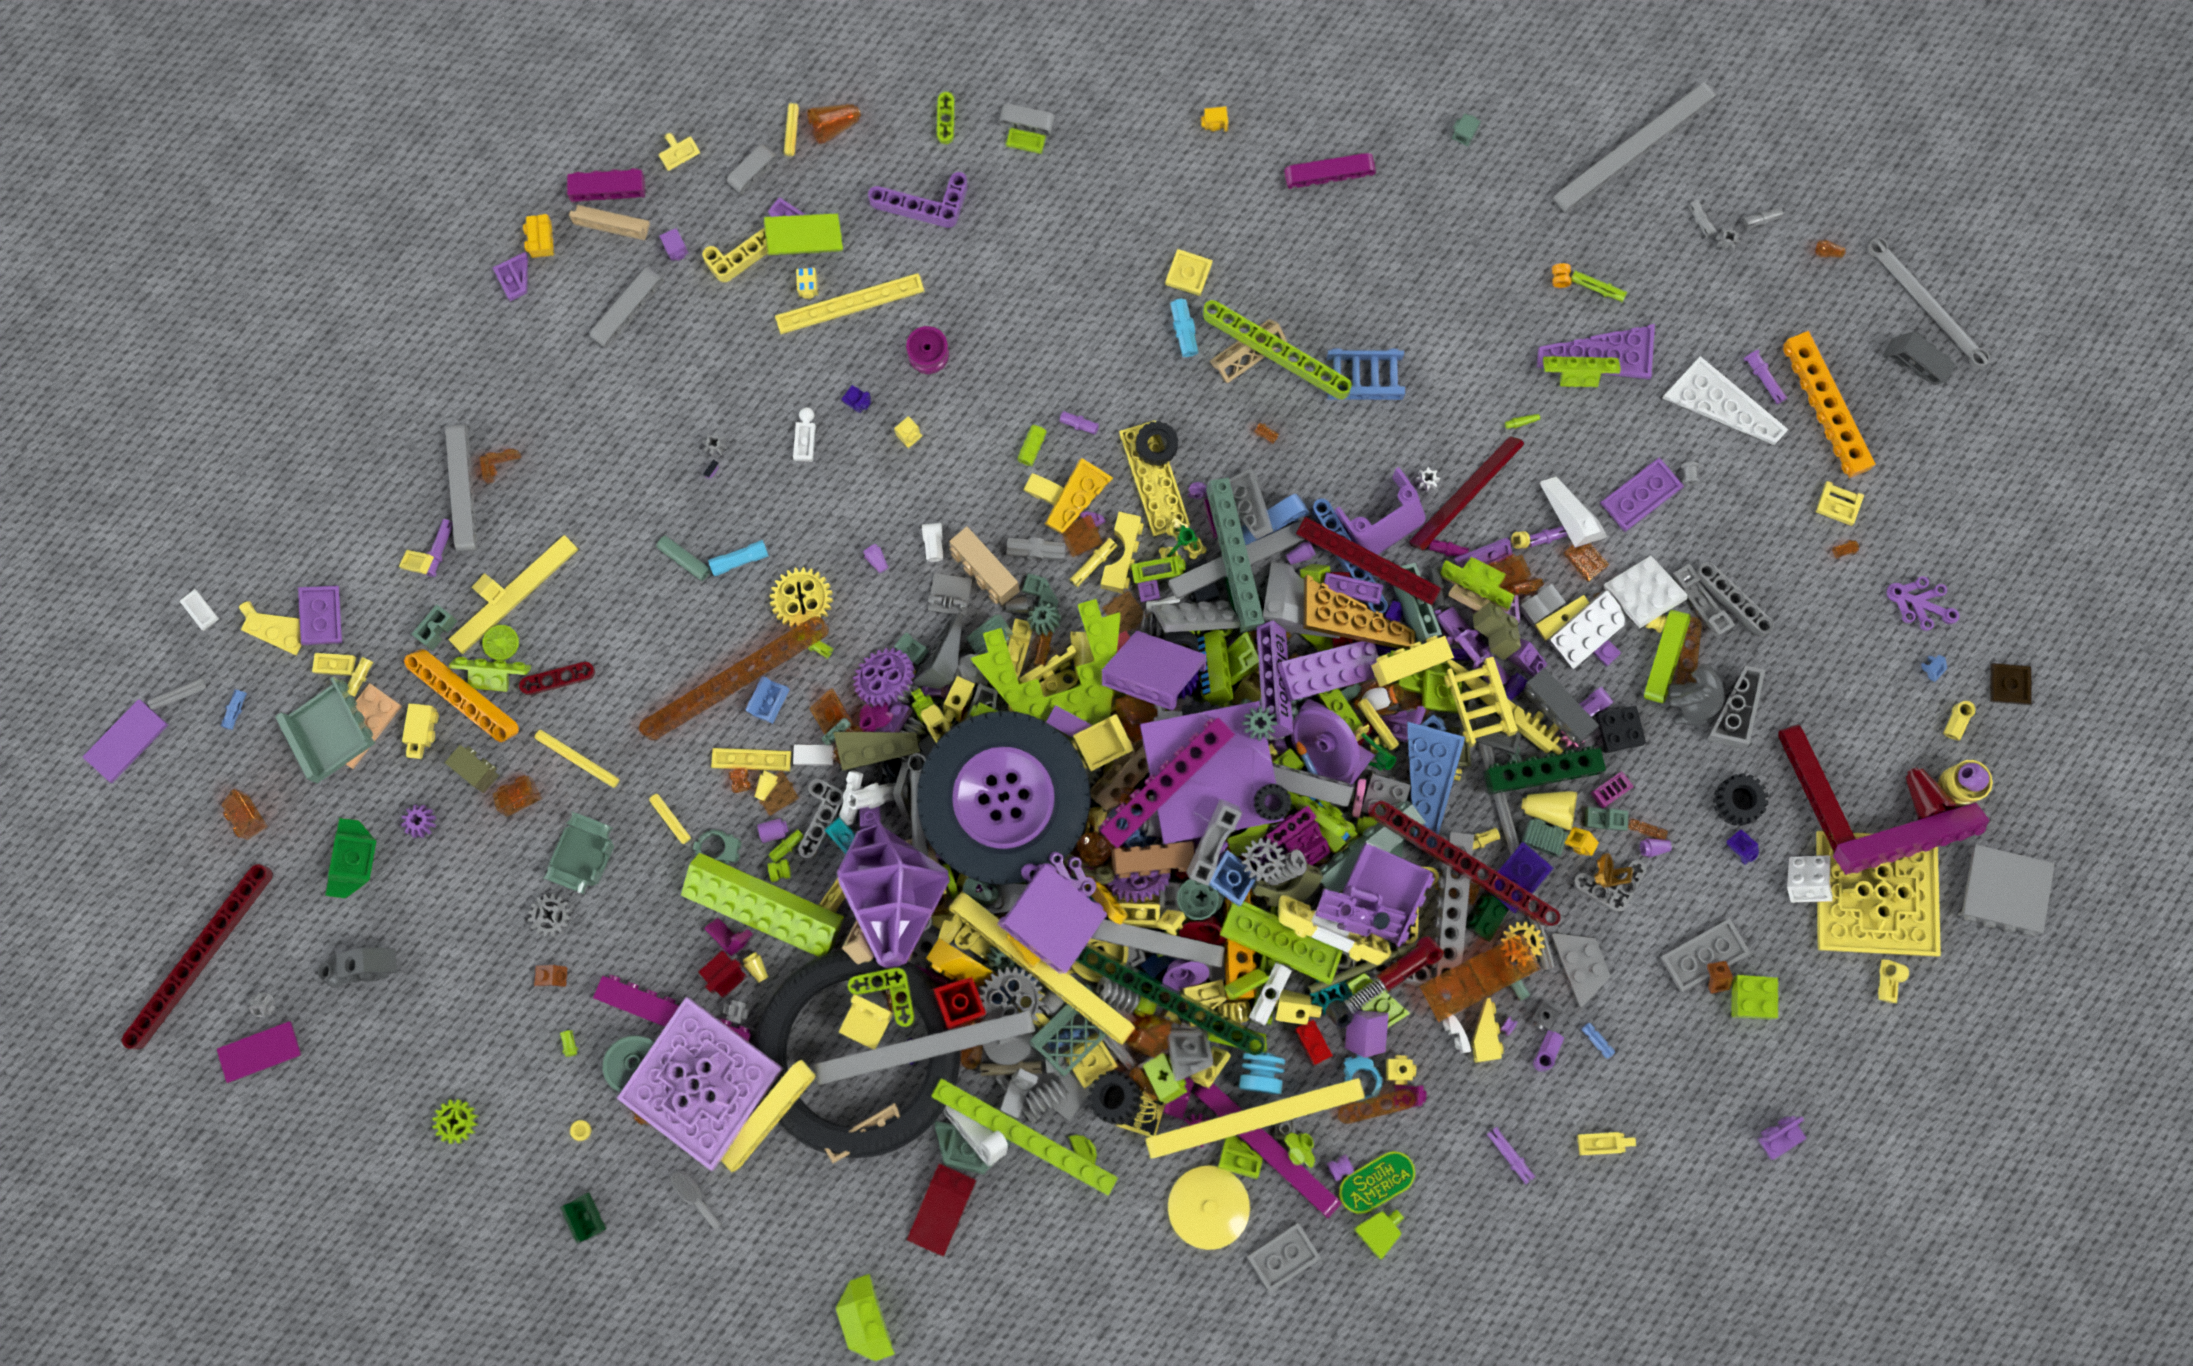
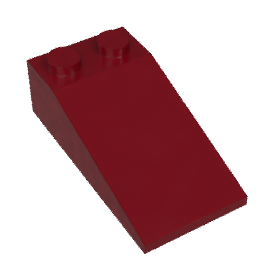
(941, 1210)

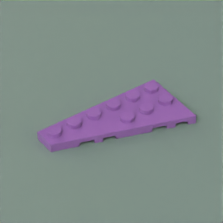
(1631, 347)

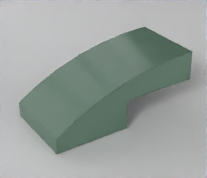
(1606, 819)

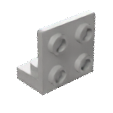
(1387, 789)

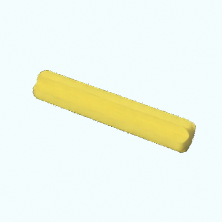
(791, 129)
(1378, 724)
(669, 818)

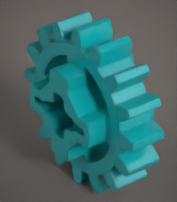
(1326, 997)

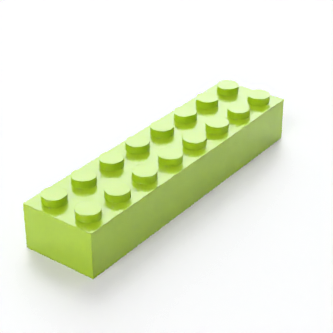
(761, 905)

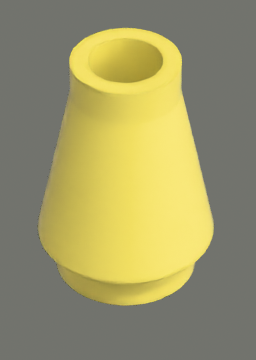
(766, 783)
(755, 966)

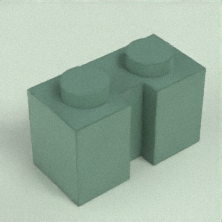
(432, 627)

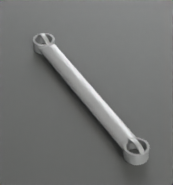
(1930, 305)
(919, 838)

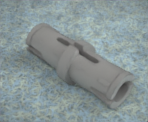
(1763, 217)
(1702, 218)

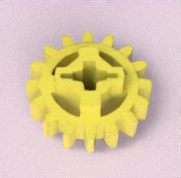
(1527, 935)

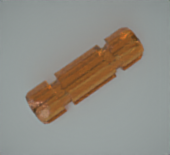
(1647, 829)

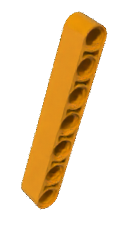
(461, 695)

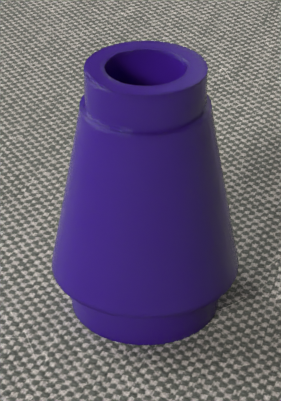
(1515, 686)

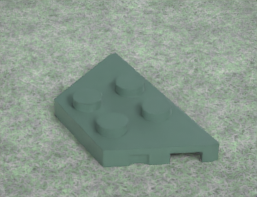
(957, 1151)

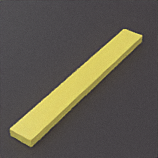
(849, 303)
(514, 594)

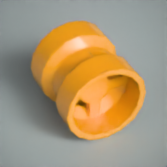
(1561, 275)

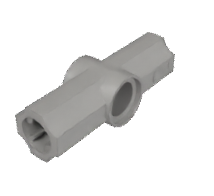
(1035, 548)

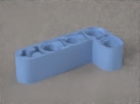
(1280, 515)

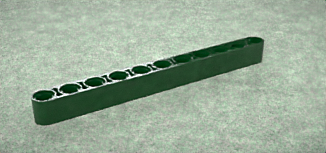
(1175, 997)

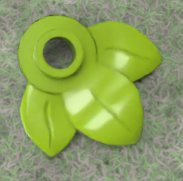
(1300, 1148)

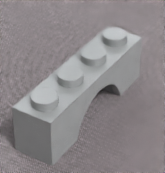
(1206, 856)

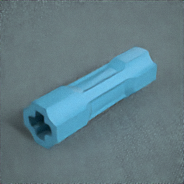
(737, 558)

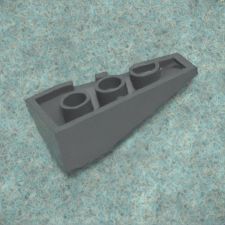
(943, 658)

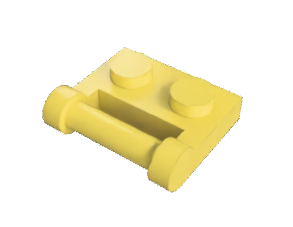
(1837, 508)

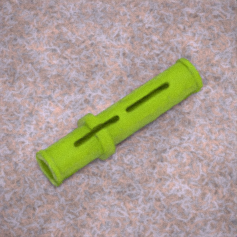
(1608, 288)

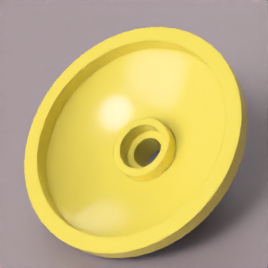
(1118, 951)

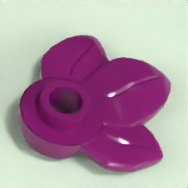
(874, 717)

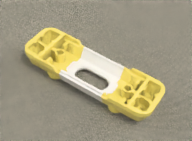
(1304, 922)

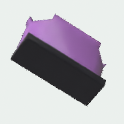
(711, 470)

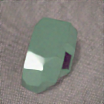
(980, 891)

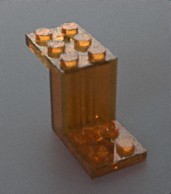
(1479, 977)

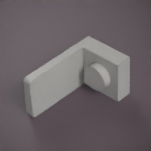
(1016, 1091)

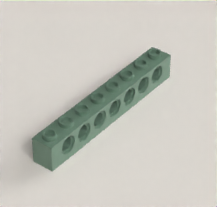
(1234, 555)

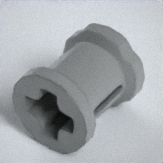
(1690, 473)

